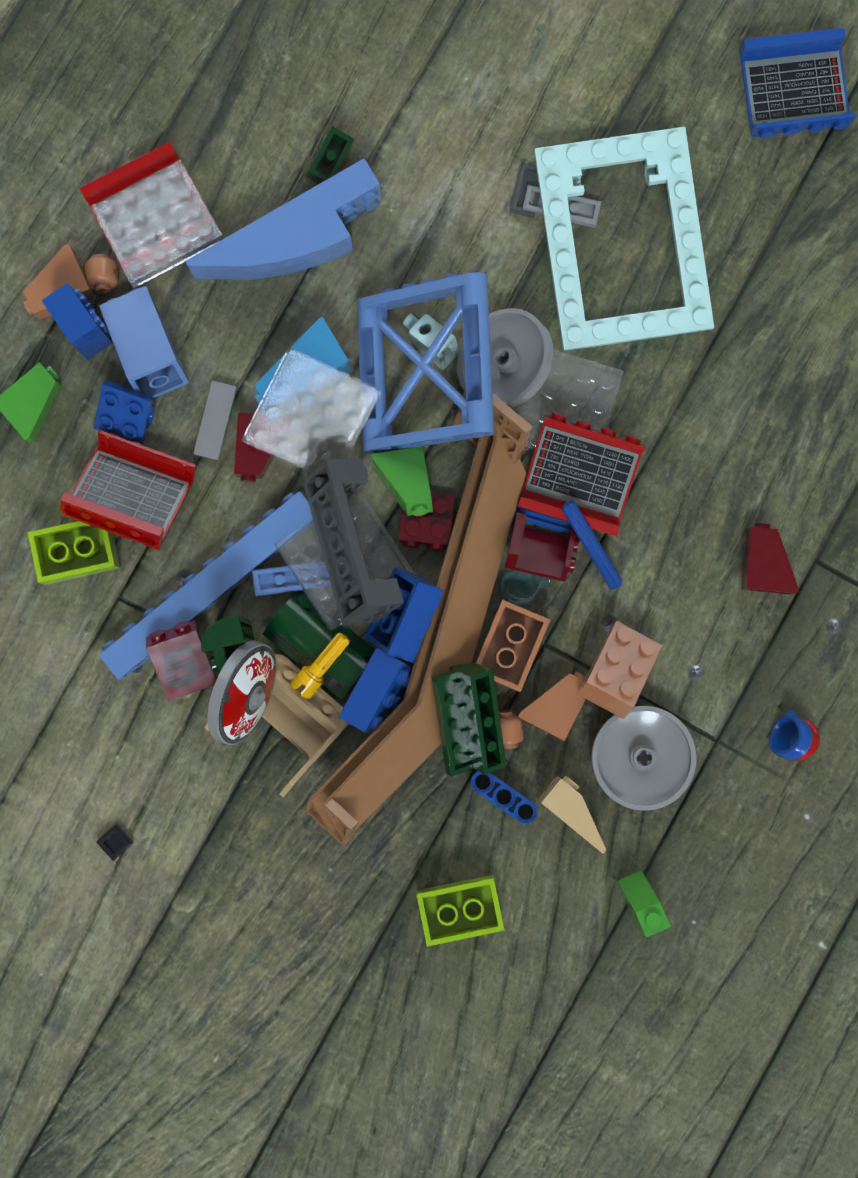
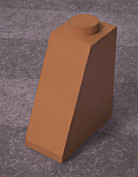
(60, 270)
(556, 707)

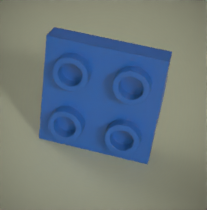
(124, 412)

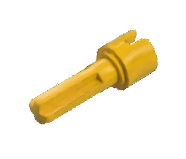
(312, 675)

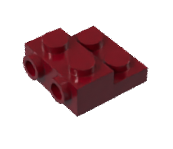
(430, 528)

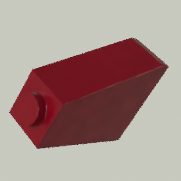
(249, 461)
(766, 562)

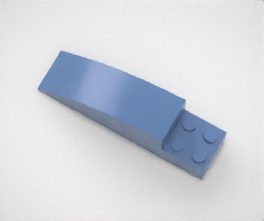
(295, 234)

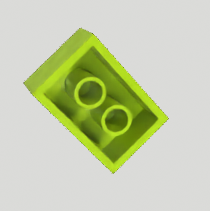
(72, 552)
(460, 910)

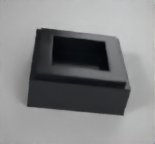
(114, 842)

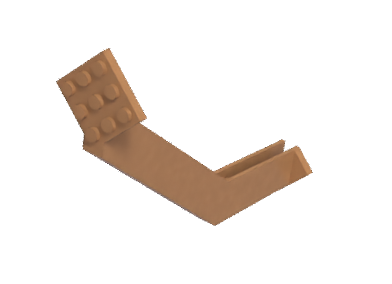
(467, 580)

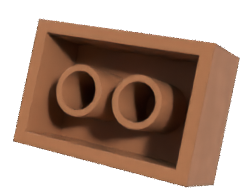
(512, 644)
(620, 670)

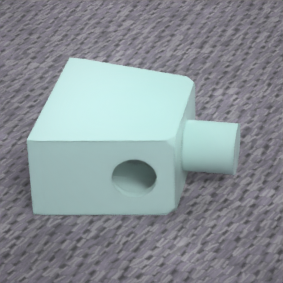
(424, 332)

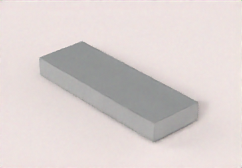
(581, 209)
(215, 420)

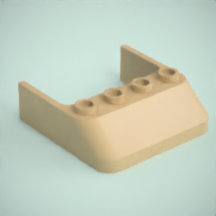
(305, 722)

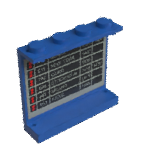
(795, 83)

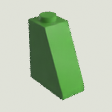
(30, 401)
(405, 478)
(643, 904)

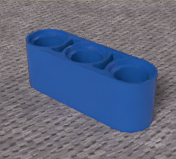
(510, 807)

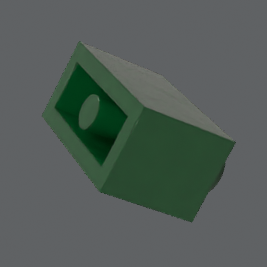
(329, 156)

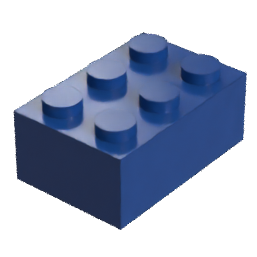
(78, 320)
(405, 627)
(376, 692)

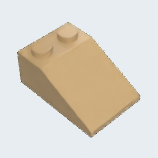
(568, 805)

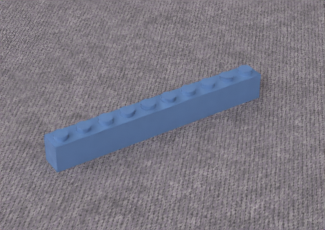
(210, 585)

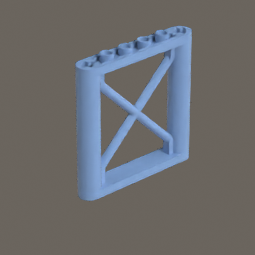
(476, 409)

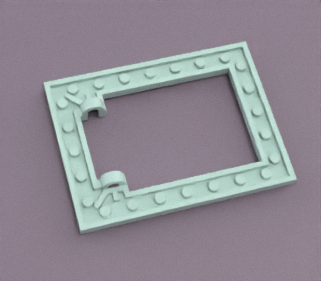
(560, 178)

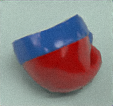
(794, 737)

